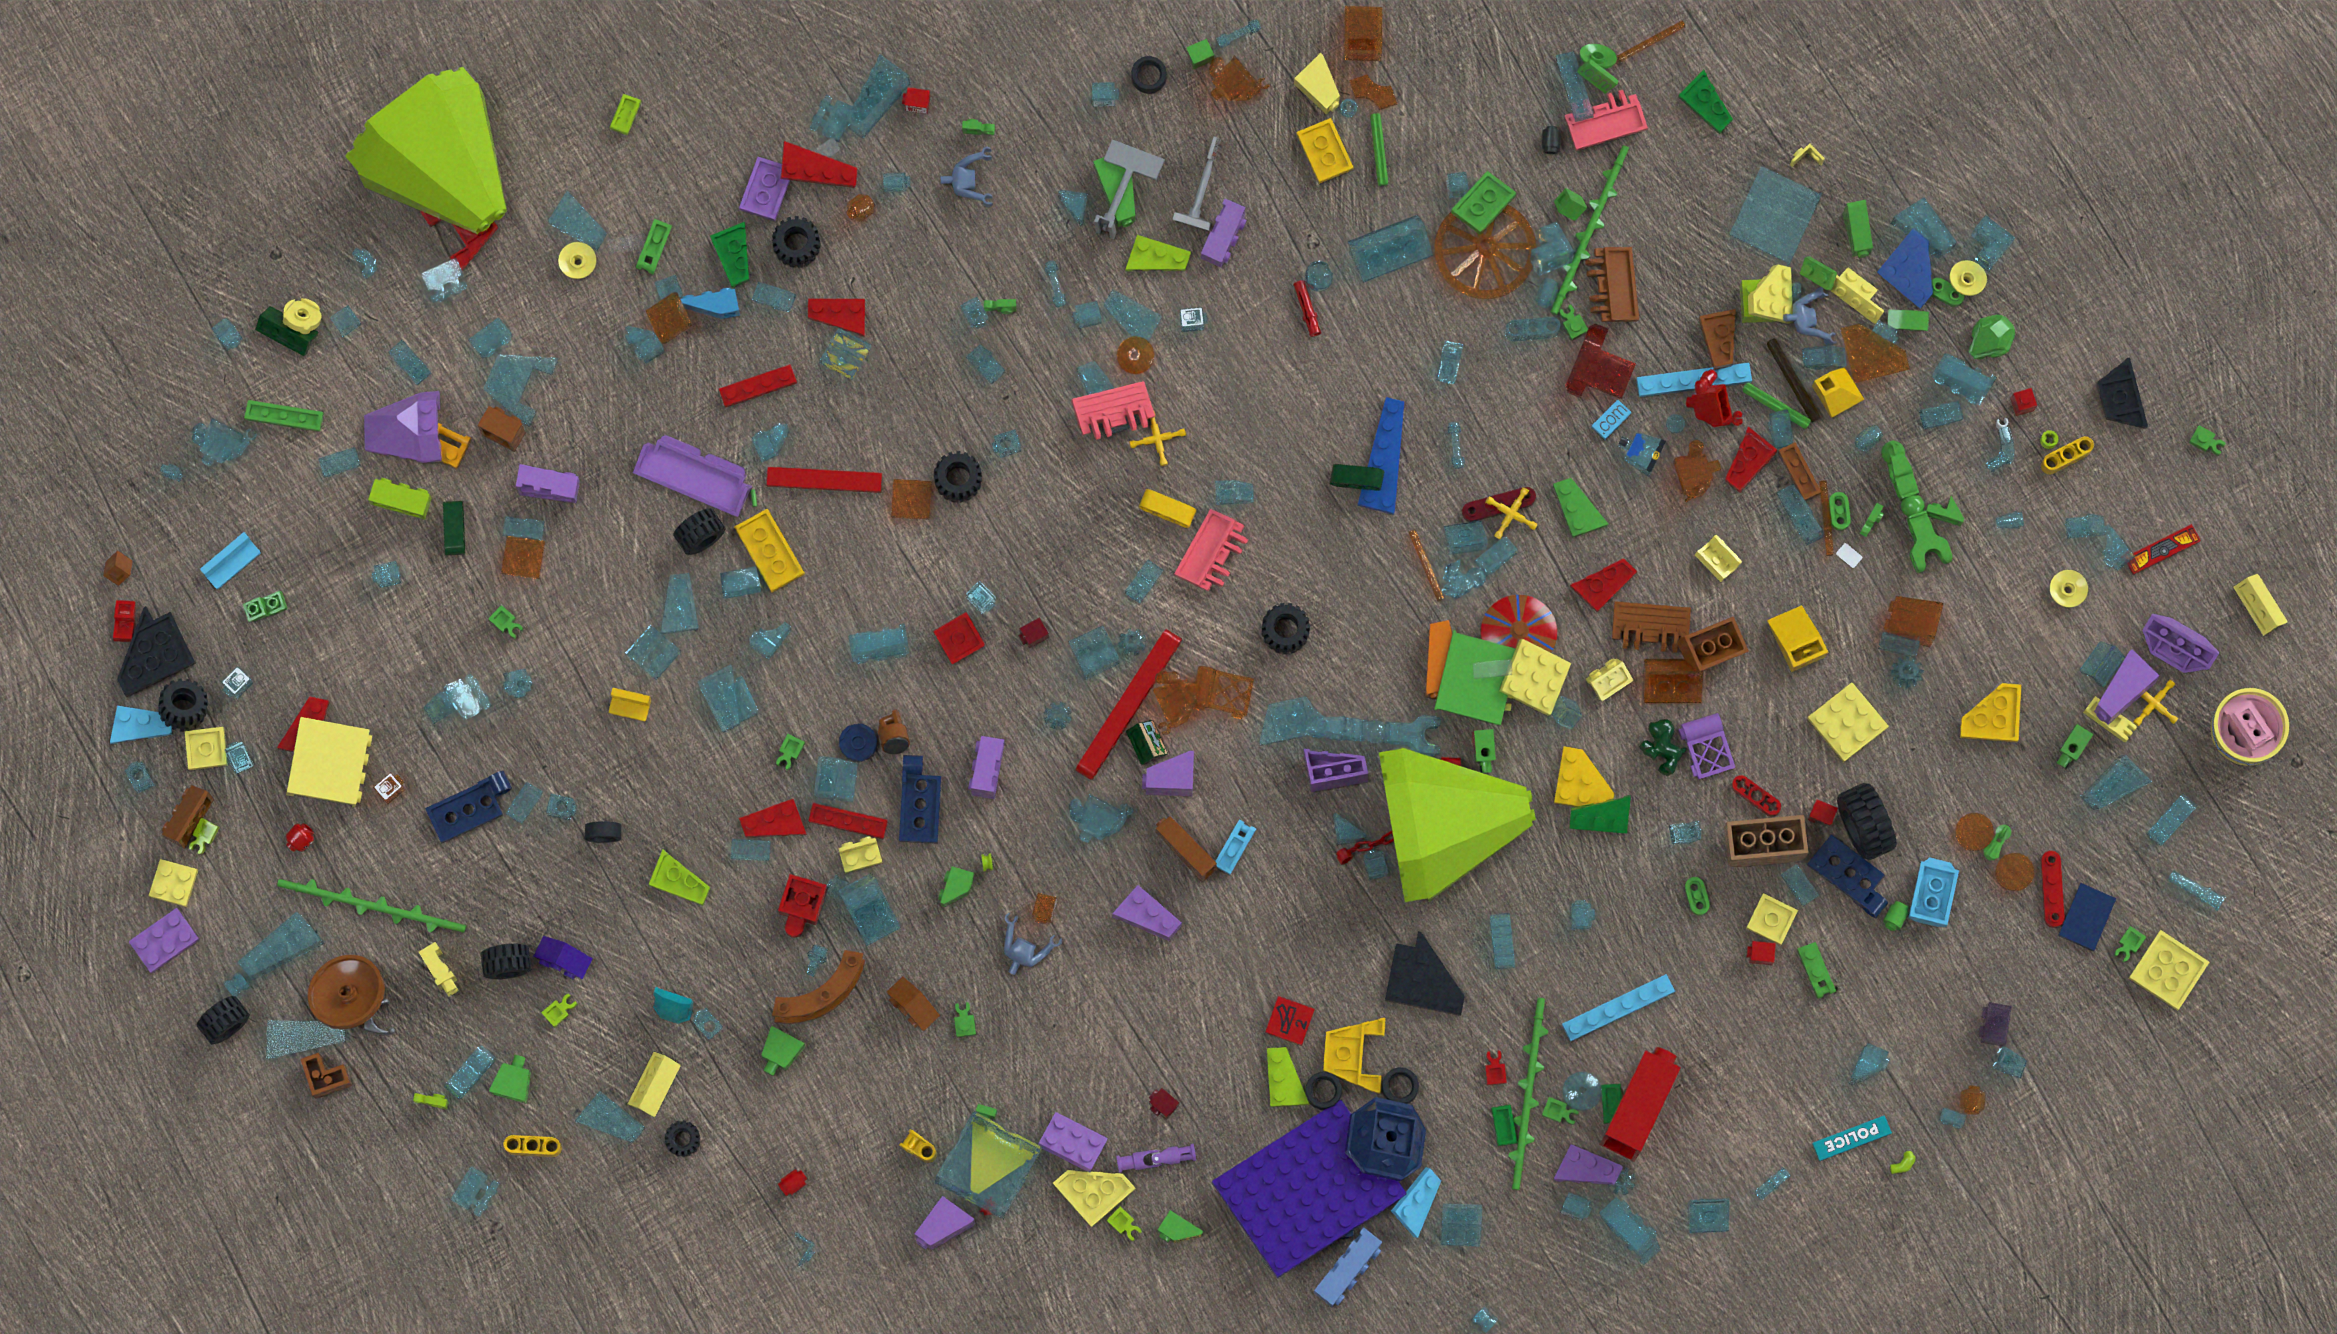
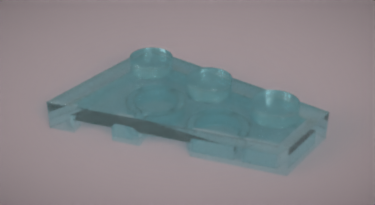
(1132, 316)
(679, 606)
(721, 696)
(609, 1118)

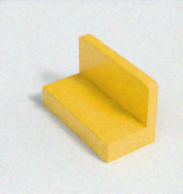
(629, 704)

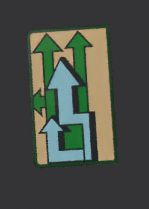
(1146, 741)

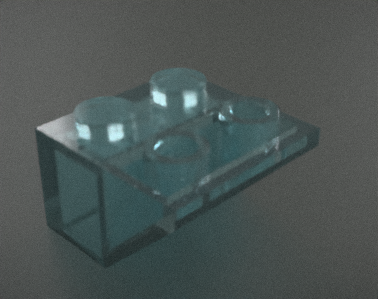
(1094, 652)
(835, 779)
(1461, 1225)

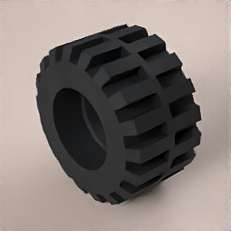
(800, 256)
(957, 461)
(699, 531)
(1290, 613)
(182, 718)
(505, 961)
(223, 1020)

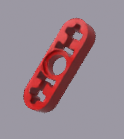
(1765, 807)

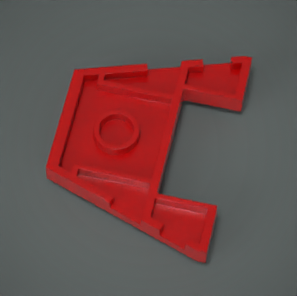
(473, 241)

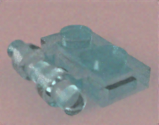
(836, 122)
(443, 274)
(462, 698)
(469, 1189)

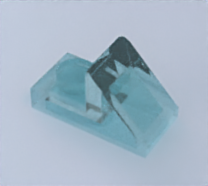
(985, 363)
(1780, 428)
(2085, 526)

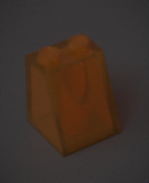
(1914, 619)

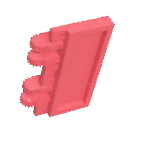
(1607, 123)
(1112, 408)
(1209, 548)

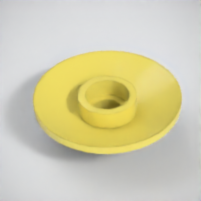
(573, 252)
(1970, 271)
(2072, 580)

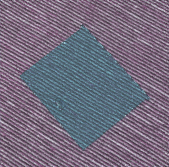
(1776, 216)

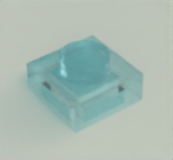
(171, 471)

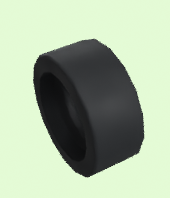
(1148, 60)
(603, 832)
(1400, 1071)
(1323, 1076)

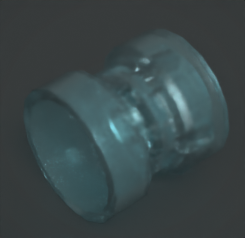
(236, 984)
(1484, 1319)

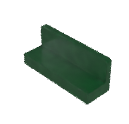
(271, 325)

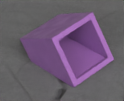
(1170, 777)
(942, 1224)

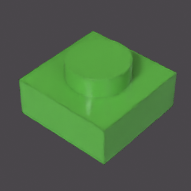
(986, 1111)

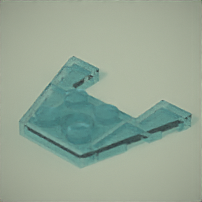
(510, 378)

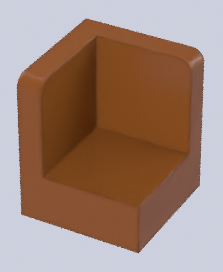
(118, 568)

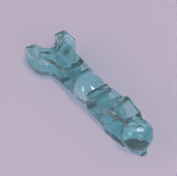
(1376, 731)

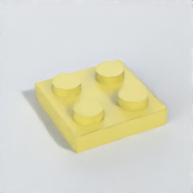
(206, 748)
(173, 883)
(1772, 919)

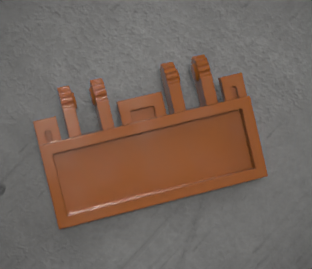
(1617, 281)
(1650, 622)

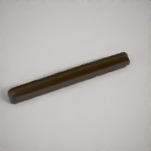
(1793, 380)

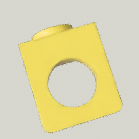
(1800, 153)

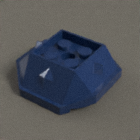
(1368, 1142)

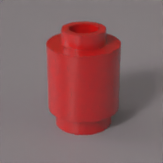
(792, 1182)

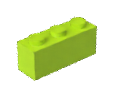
(400, 498)

